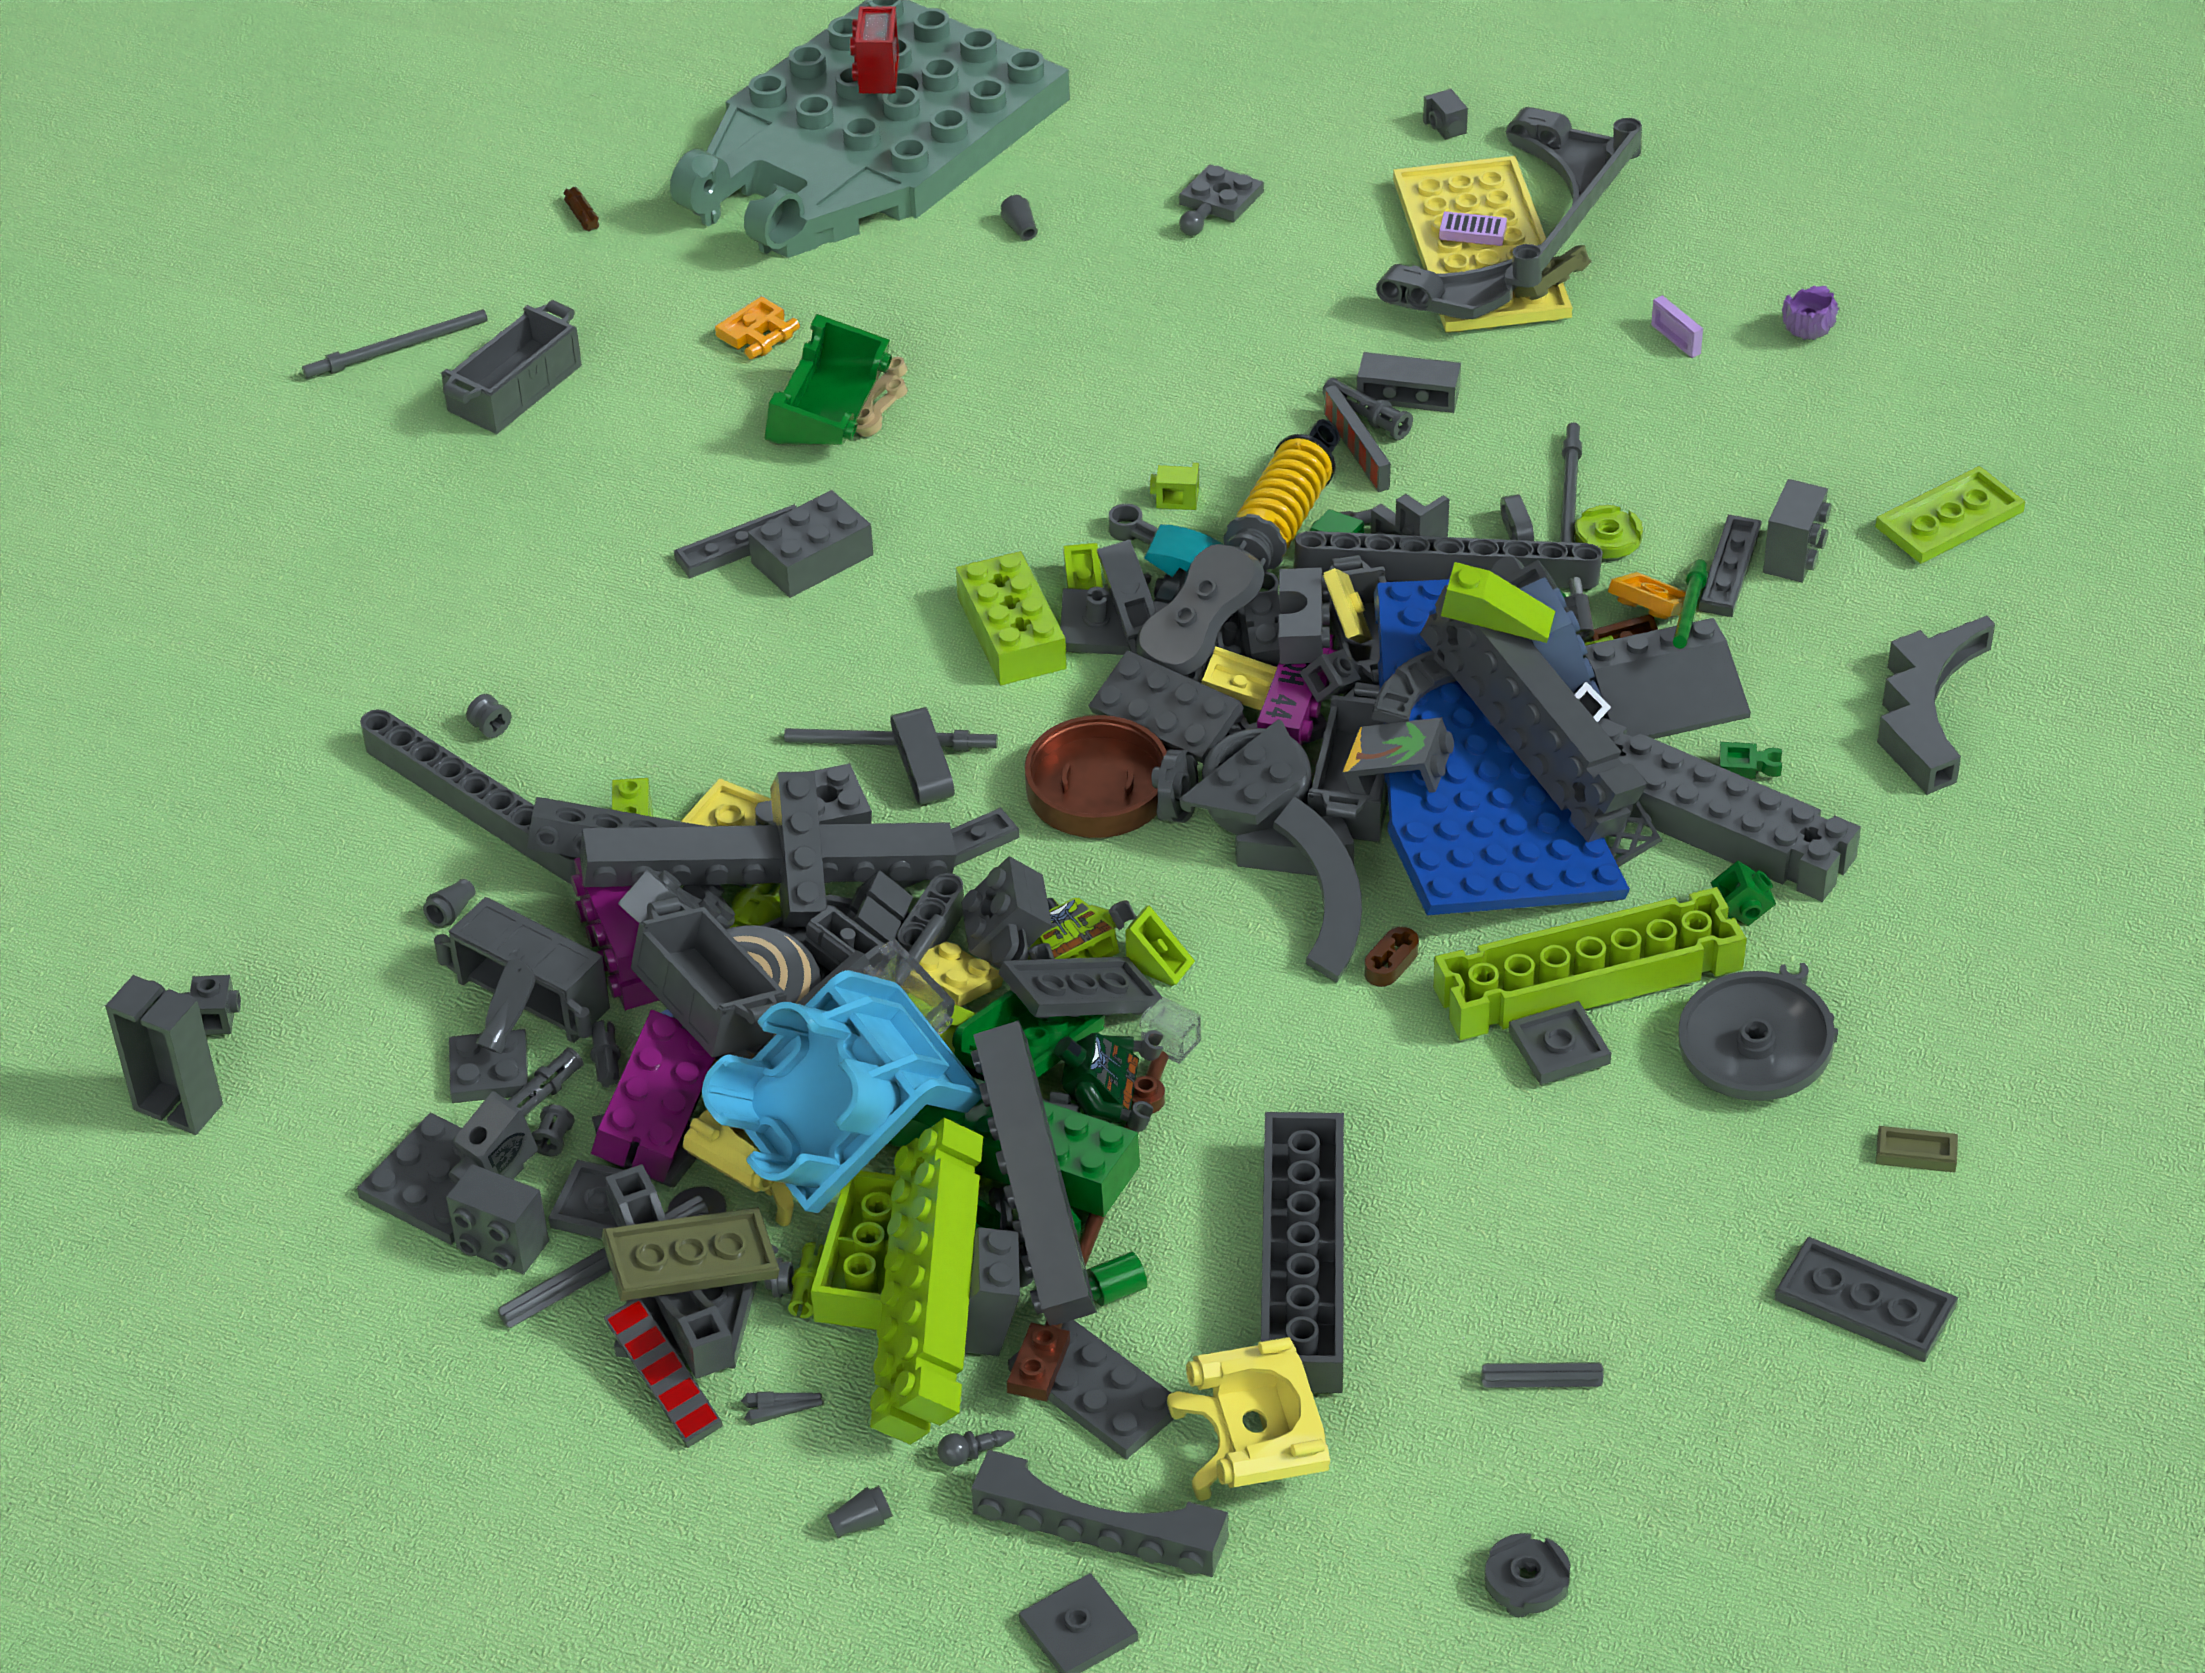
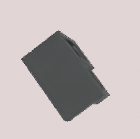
(1412, 518)

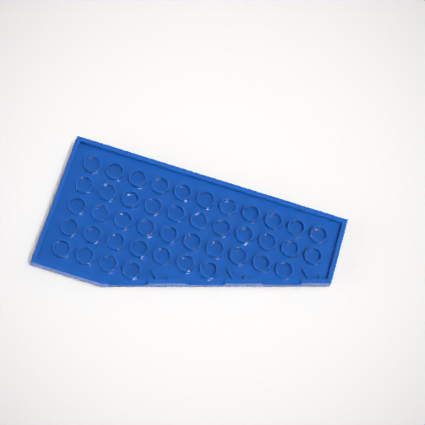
(1490, 826)

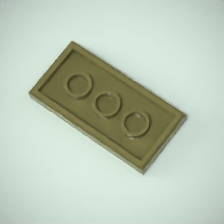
(690, 1253)

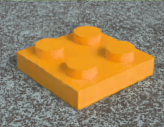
(1648, 592)

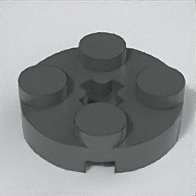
(1173, 780)
(1522, 1594)

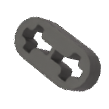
(1516, 518)

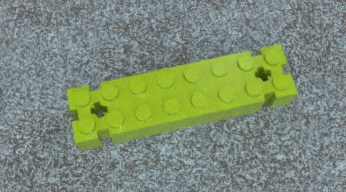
(1589, 962)
(927, 1282)

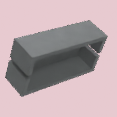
(164, 1054)

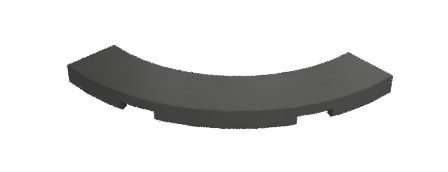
(1409, 685)
(1337, 883)

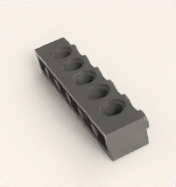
(559, 825)

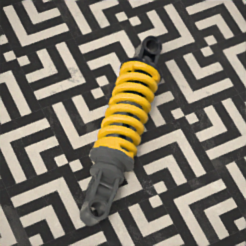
(1285, 494)

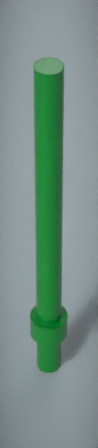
(1696, 580)

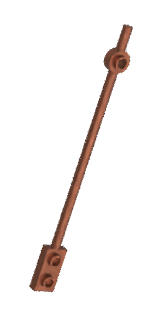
(1046, 1344)

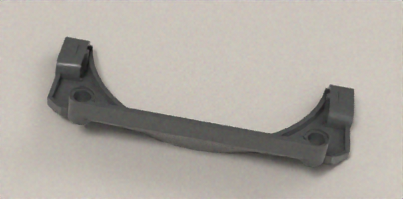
(1588, 167)

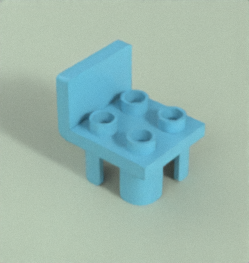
(835, 1084)

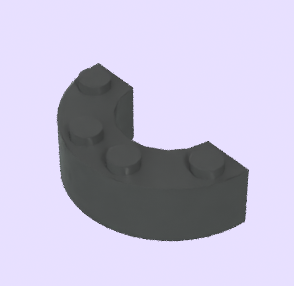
(663, 885)

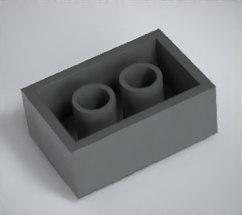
(810, 543)

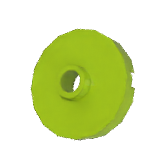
(1610, 530)

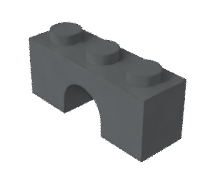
(1303, 615)

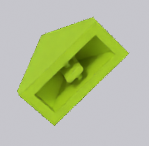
(1156, 949)

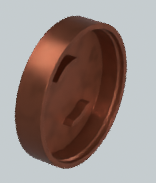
(1094, 776)

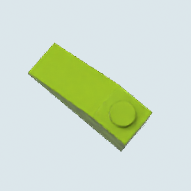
(1493, 603)

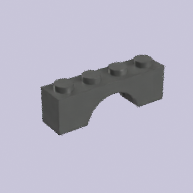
(797, 820)

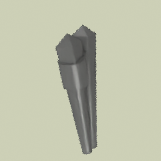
(775, 1405)

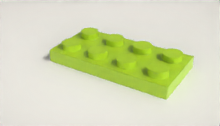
(1950, 514)

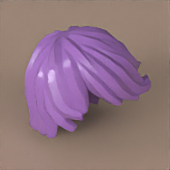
(1810, 312)

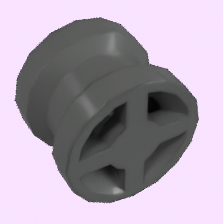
(488, 715)

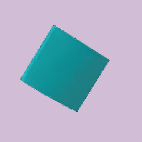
(1176, 547)

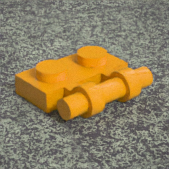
(750, 324)

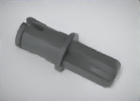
(605, 1053)

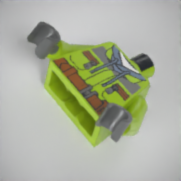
(1081, 930)

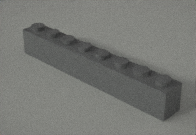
(1034, 1175)

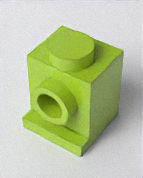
(1176, 487)

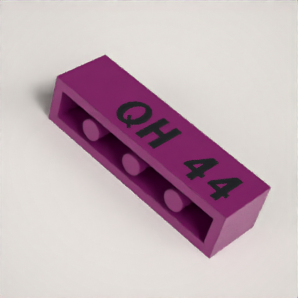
(1292, 700)

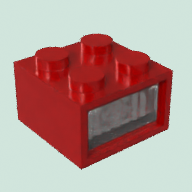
(875, 50)

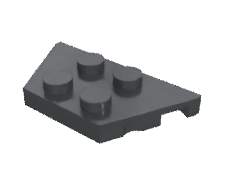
(1252, 780)

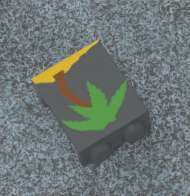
(1398, 748)

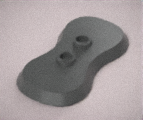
(1214, 588)

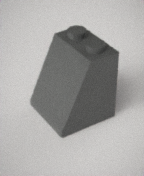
(992, 1290)

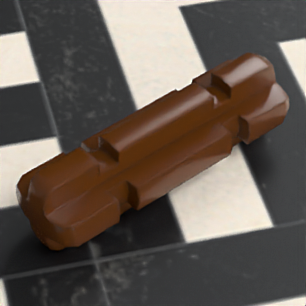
(581, 208)

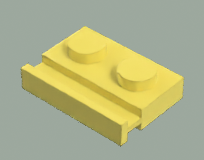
(1239, 677)

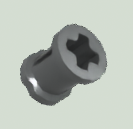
(552, 1130)

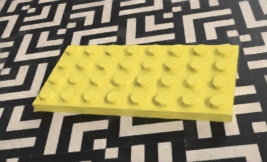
(1477, 188)

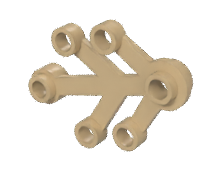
(871, 415)

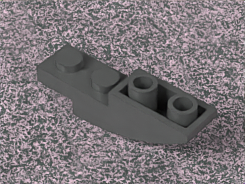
(1127, 588)

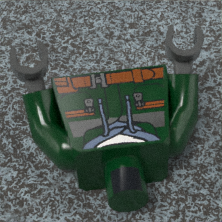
(1103, 1073)

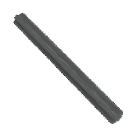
(578, 1274)

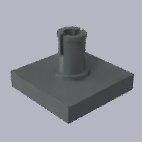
(1091, 622)

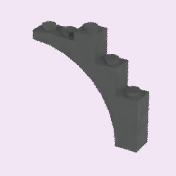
(1911, 726)

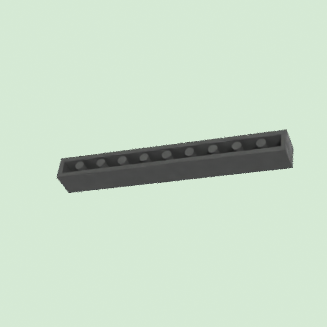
(755, 855)

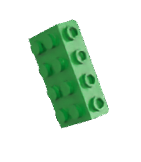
(1040, 1032)

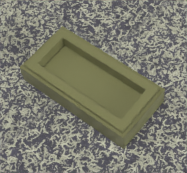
(1917, 1149)

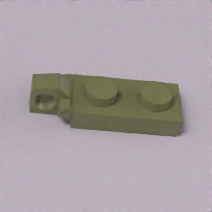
(1557, 272)

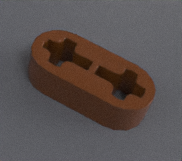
(1385, 953)

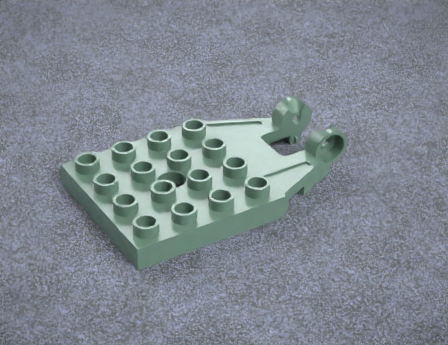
(843, 155)

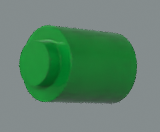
(1117, 1278)

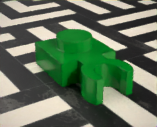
(1746, 760)

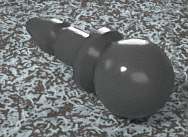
(956, 1449)

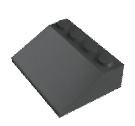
(1667, 688)

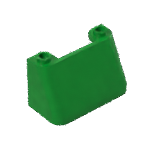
(828, 386)

